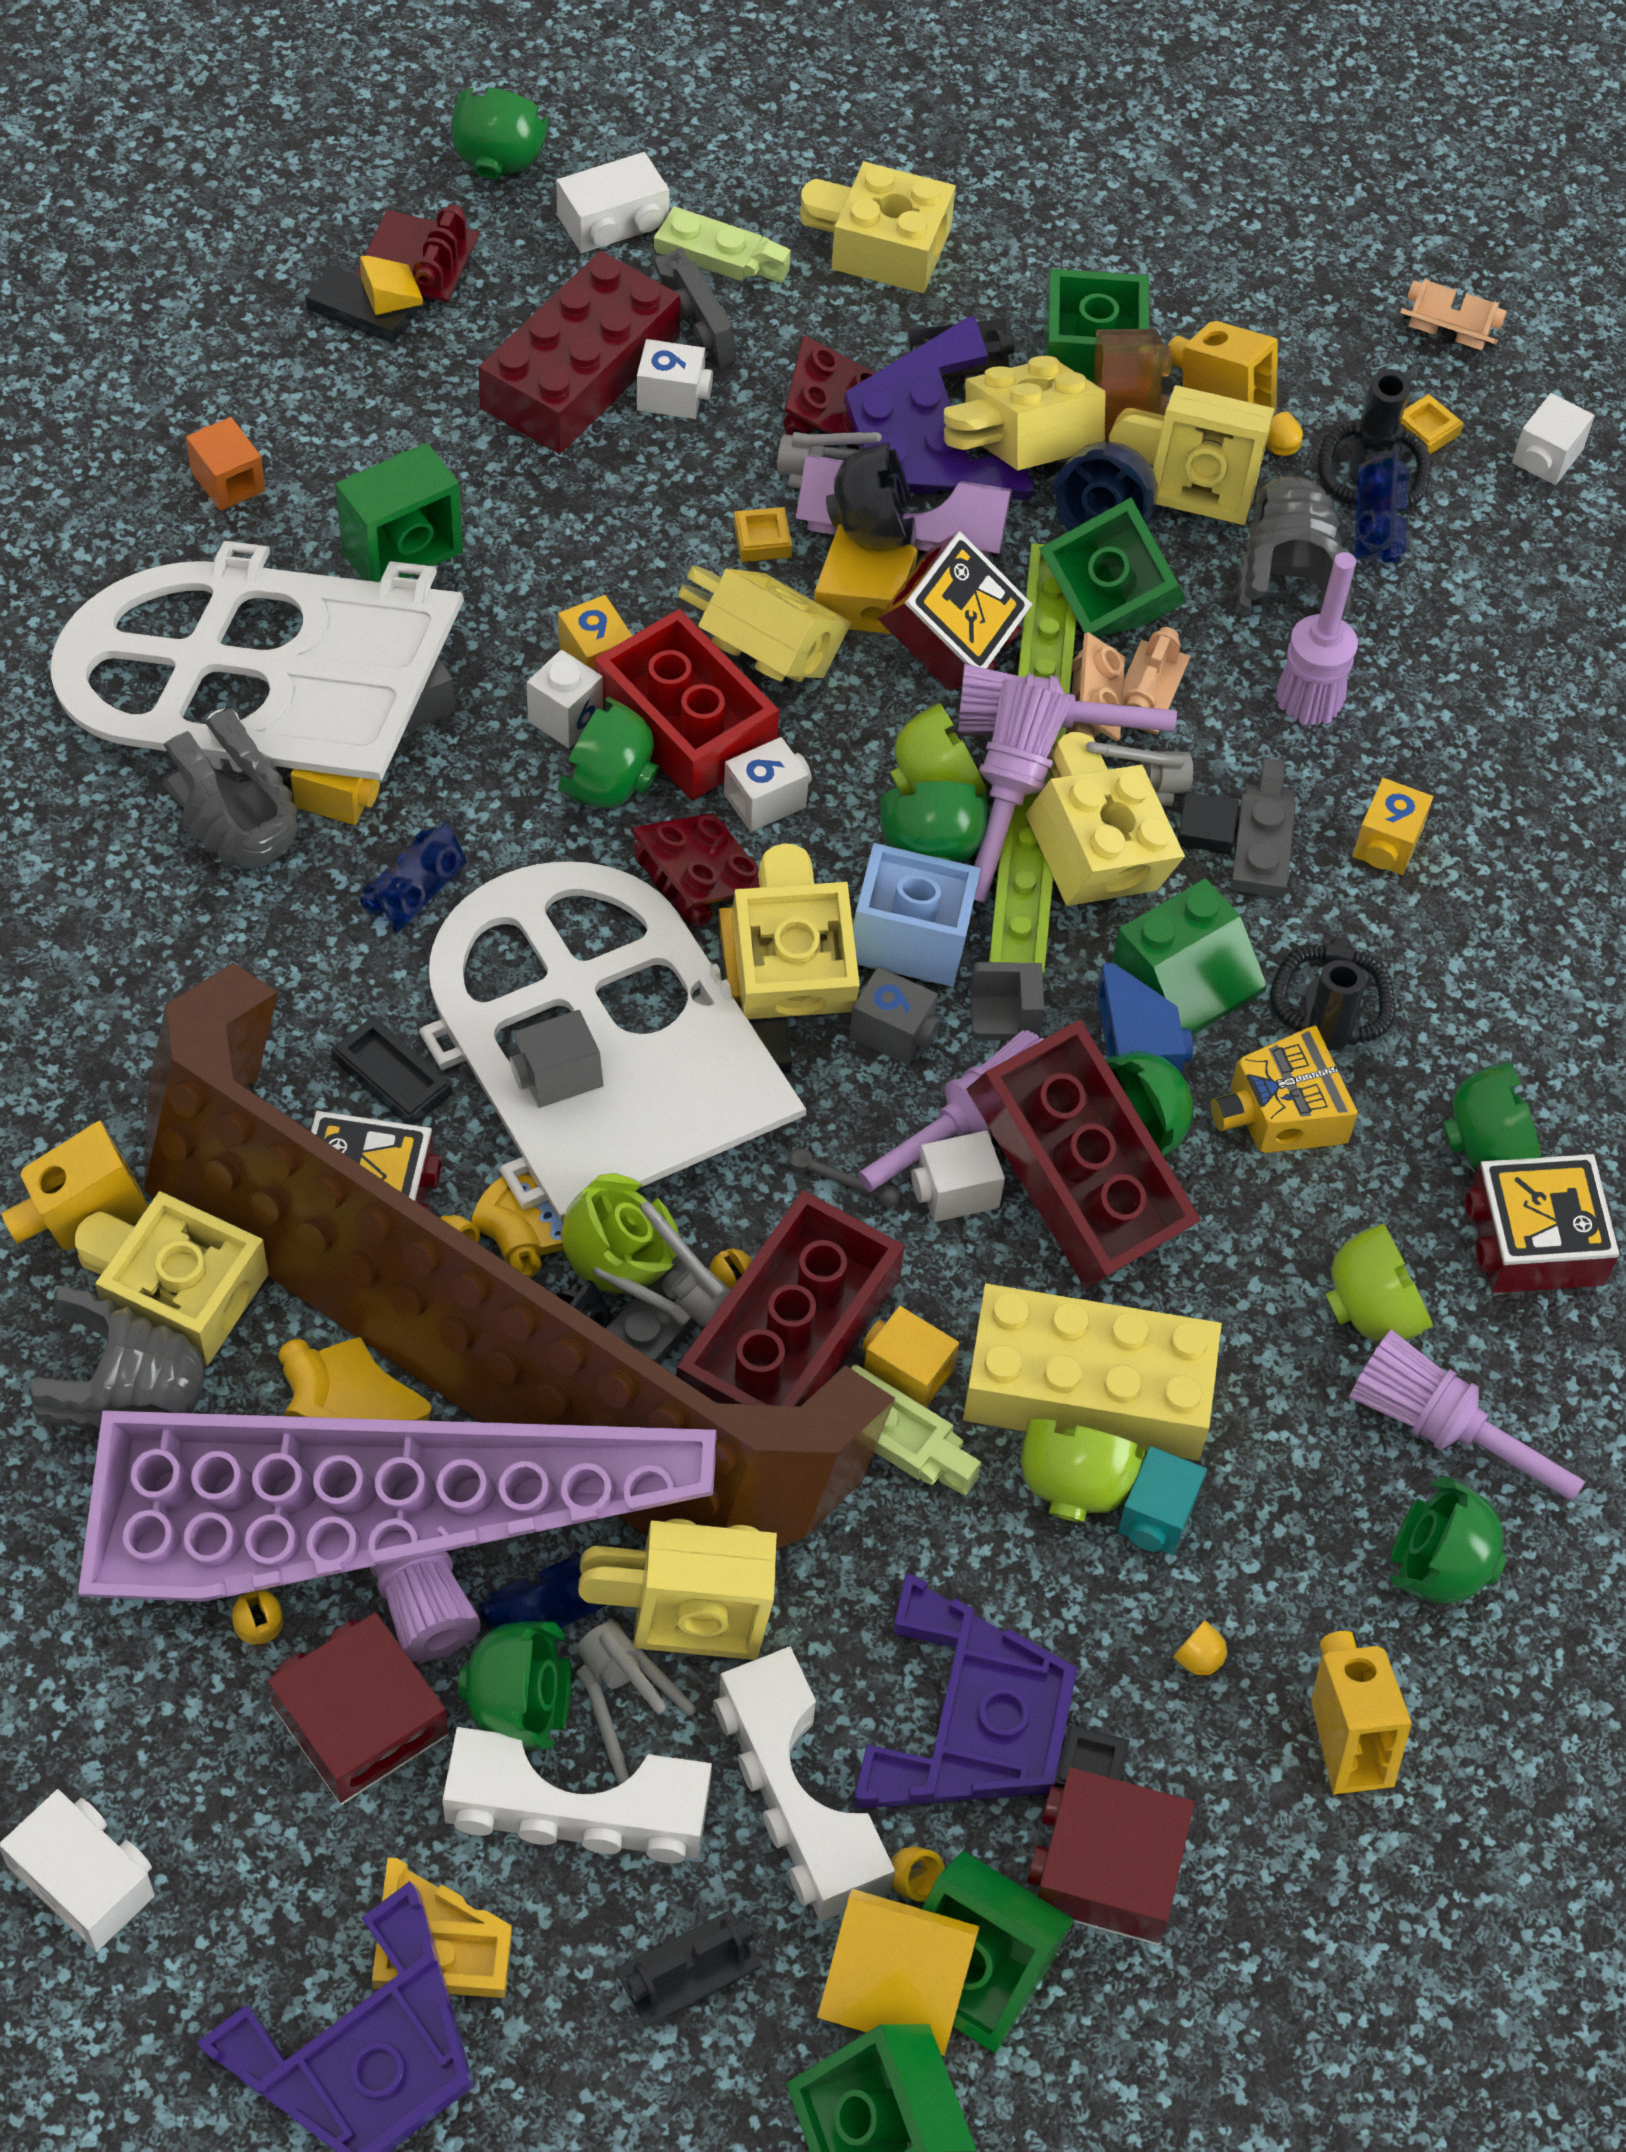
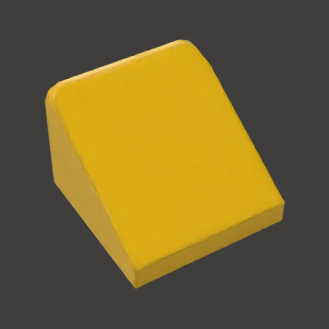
(388, 285)

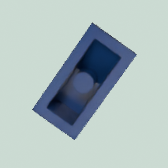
(1140, 1018)

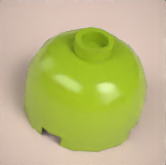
(931, 752)
(612, 1233)
(1376, 1288)
(1078, 1469)

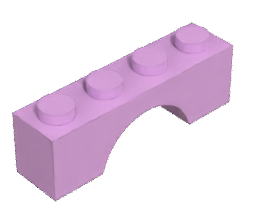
(972, 509)

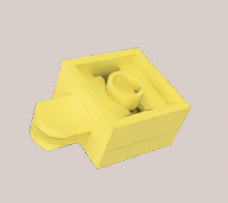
(884, 225)
(1028, 413)
(1196, 472)
(767, 621)
(1101, 826)
(794, 940)
(179, 1252)
(690, 1587)

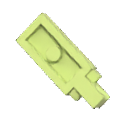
(722, 247)
(923, 1443)

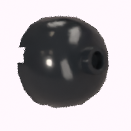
(872, 500)

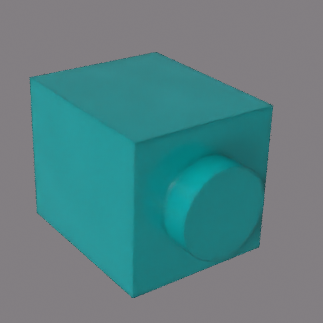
(1161, 1501)

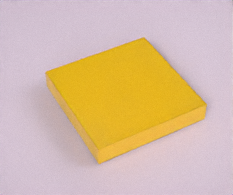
(897, 1967)

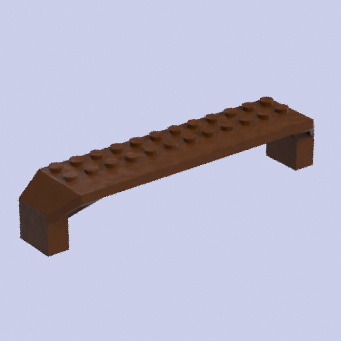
(450, 1304)

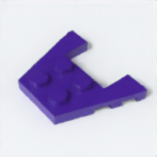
(908, 407)
(998, 1718)
(378, 2066)

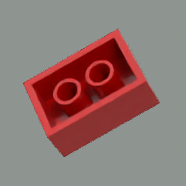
(690, 699)

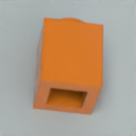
(225, 463)

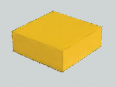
(1431, 423)
(762, 534)

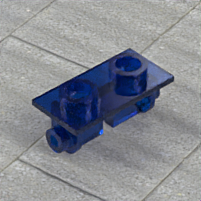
(1380, 492)
(421, 873)
(551, 1600)

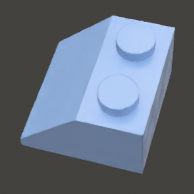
(914, 914)

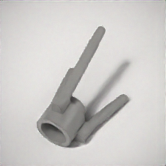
(796, 447)
(1167, 770)
(697, 1289)
(615, 1661)

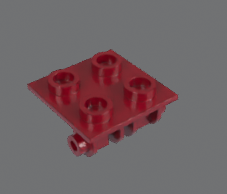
(430, 248)
(819, 390)
(694, 863)

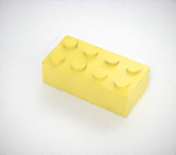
(1093, 1368)

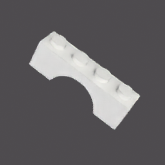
(651, 1812)
(831, 1850)

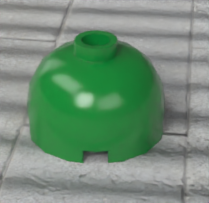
(497, 132)
(611, 758)
(936, 821)
(1156, 1094)
(1491, 1118)
(1449, 1545)
(519, 1683)

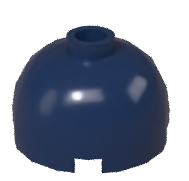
(1101, 479)

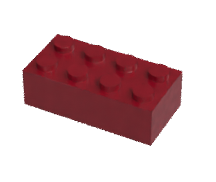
(577, 352)
(1082, 1153)
(795, 1309)

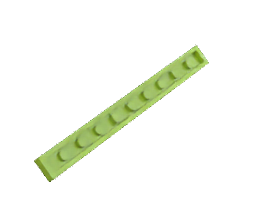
(1023, 873)

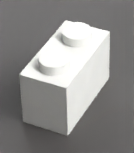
(612, 202)
(79, 1868)

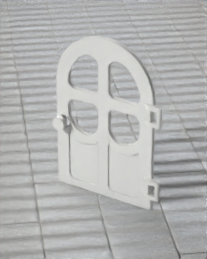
(334, 689)
(664, 1092)

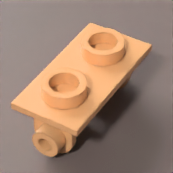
(1434, 309)
(1155, 672)
(1098, 679)

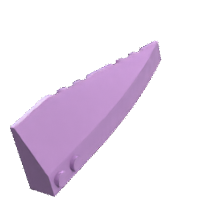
(280, 1500)

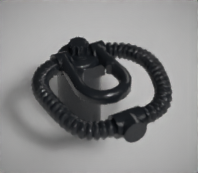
(1377, 428)
(1336, 995)

